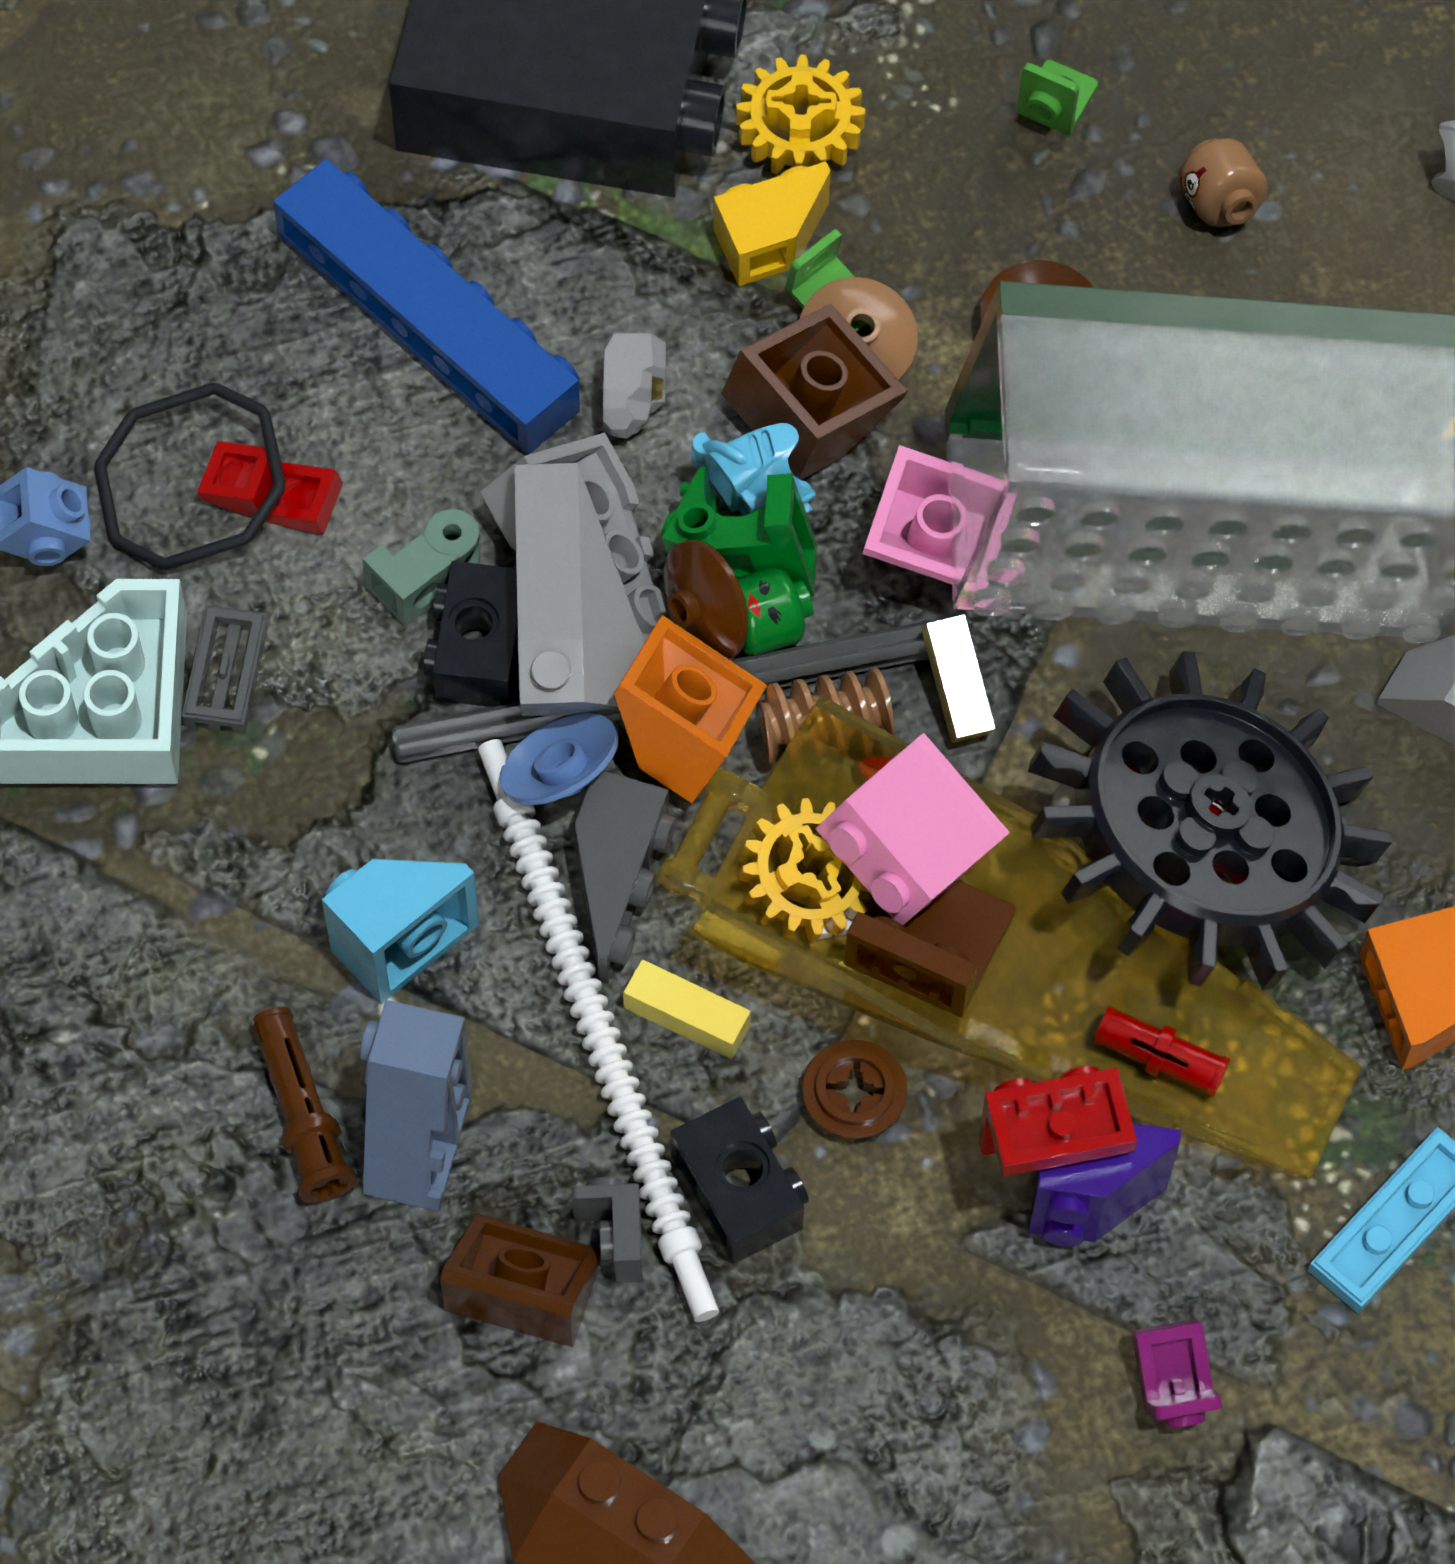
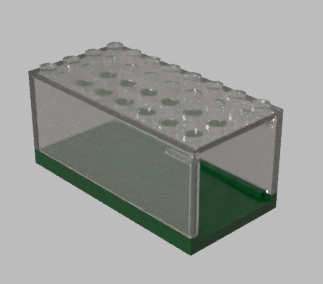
(1205, 463)

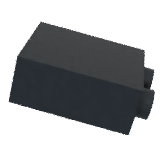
(565, 85)

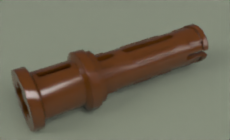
(309, 1130)

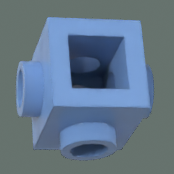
(43, 517)

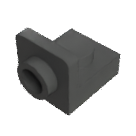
(620, 1230)

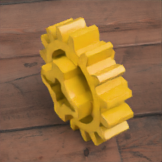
(800, 115)
(817, 894)

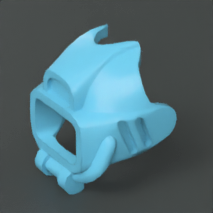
(741, 466)

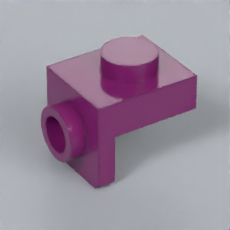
(1175, 1373)

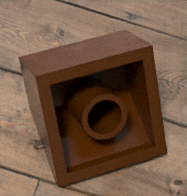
(817, 381)

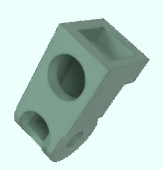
(410, 576)

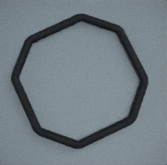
(214, 547)

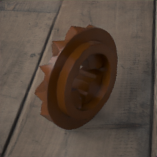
(832, 1071)

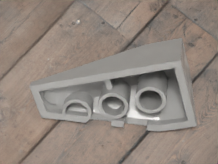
(613, 501)
(570, 599)

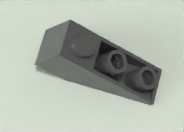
(616, 843)

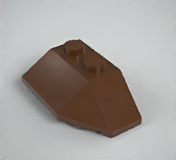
(586, 1505)

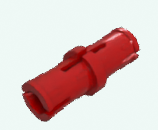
(1120, 1031)

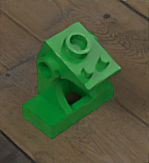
(767, 538)

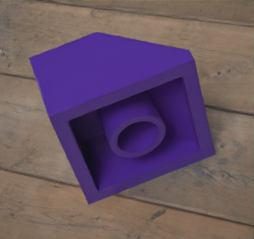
(1098, 1194)

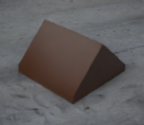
(520, 1279)

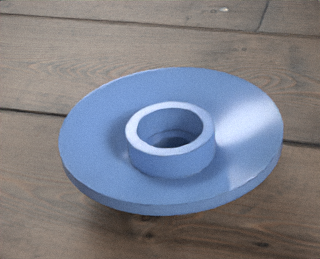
(559, 759)

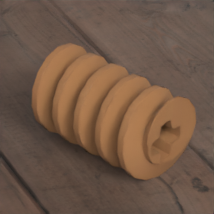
(782, 716)

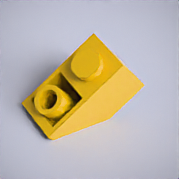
(770, 221)

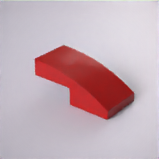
(241, 479)

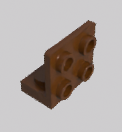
(938, 951)

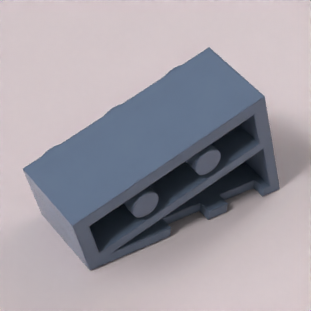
(414, 1102)

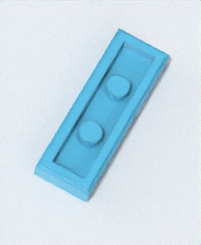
(1391, 1225)

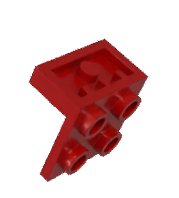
(1056, 1120)

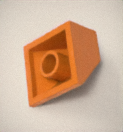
(684, 707)

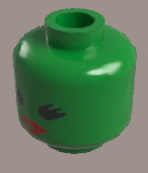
(774, 610)

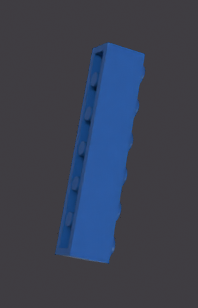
(428, 305)

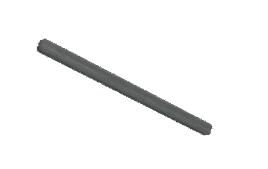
(805, 662)

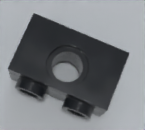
(478, 669)
(740, 1216)

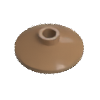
(884, 310)

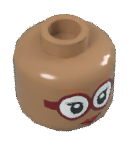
(1223, 182)

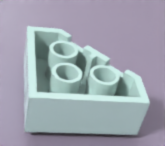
(101, 693)

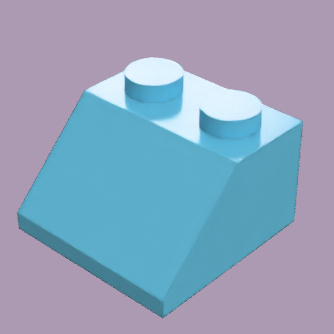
(398, 919)

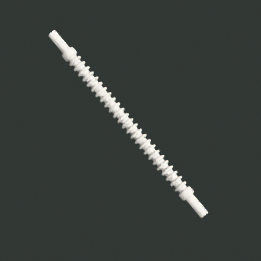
(678, 1241)

